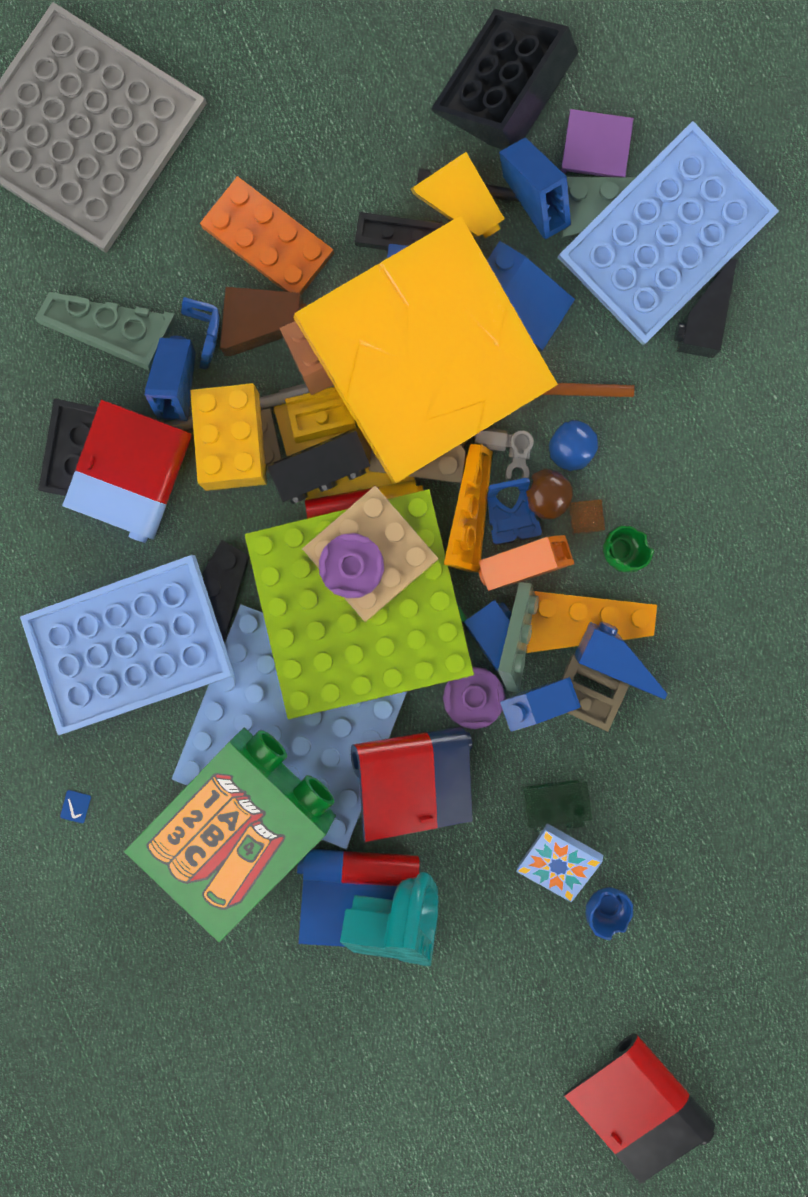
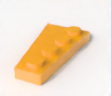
(468, 524)
(564, 619)

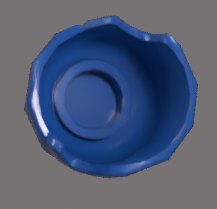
(573, 445)
(609, 912)

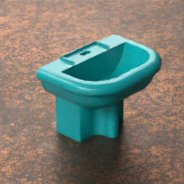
(395, 927)

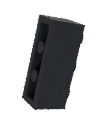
(319, 466)

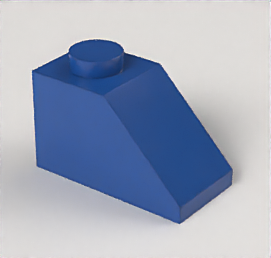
(490, 630)
(540, 704)

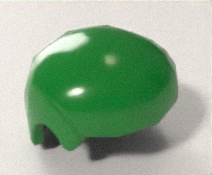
(627, 549)

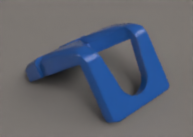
(210, 341)
(514, 522)

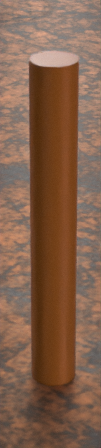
(581, 389)

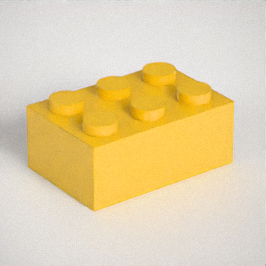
(228, 437)

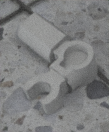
(519, 444)

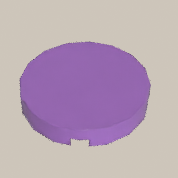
(351, 565)
(474, 699)

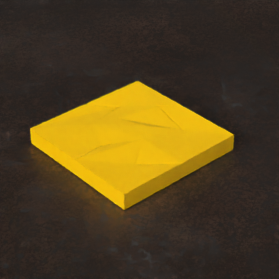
(425, 349)

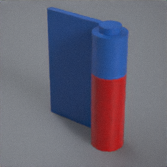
(334, 879)

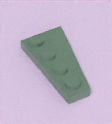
(111, 328)

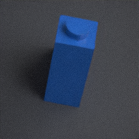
(537, 186)
(171, 378)

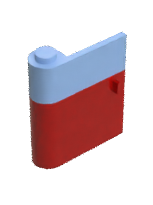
(127, 470)

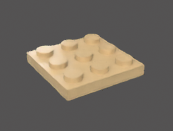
(402, 548)

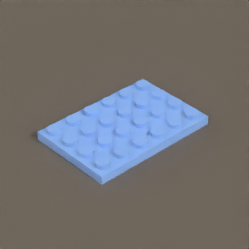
(668, 233)
(127, 645)

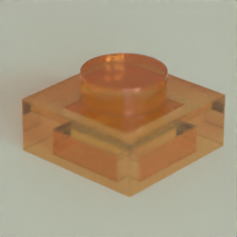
(587, 516)

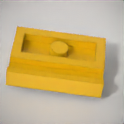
(318, 415)

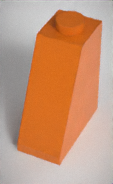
(525, 562)

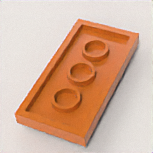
(266, 237)

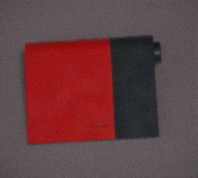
(641, 1110)

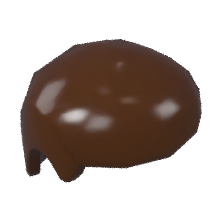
(549, 494)

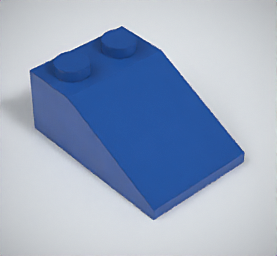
(532, 293)

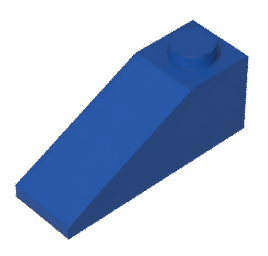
(609, 654)

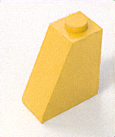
(461, 191)

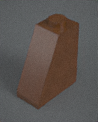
(255, 317)

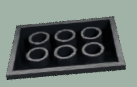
(506, 77)

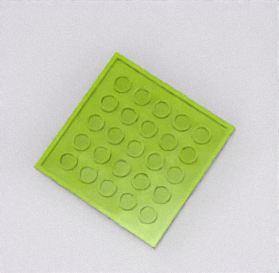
(326, 649)

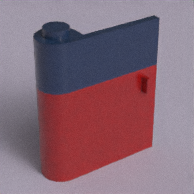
(414, 782)

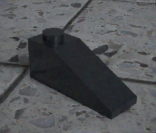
(705, 324)

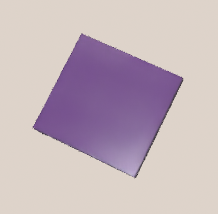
(596, 144)

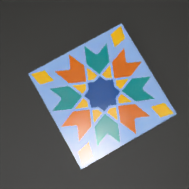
(559, 863)

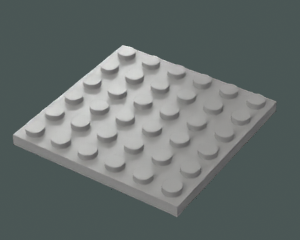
(87, 126)

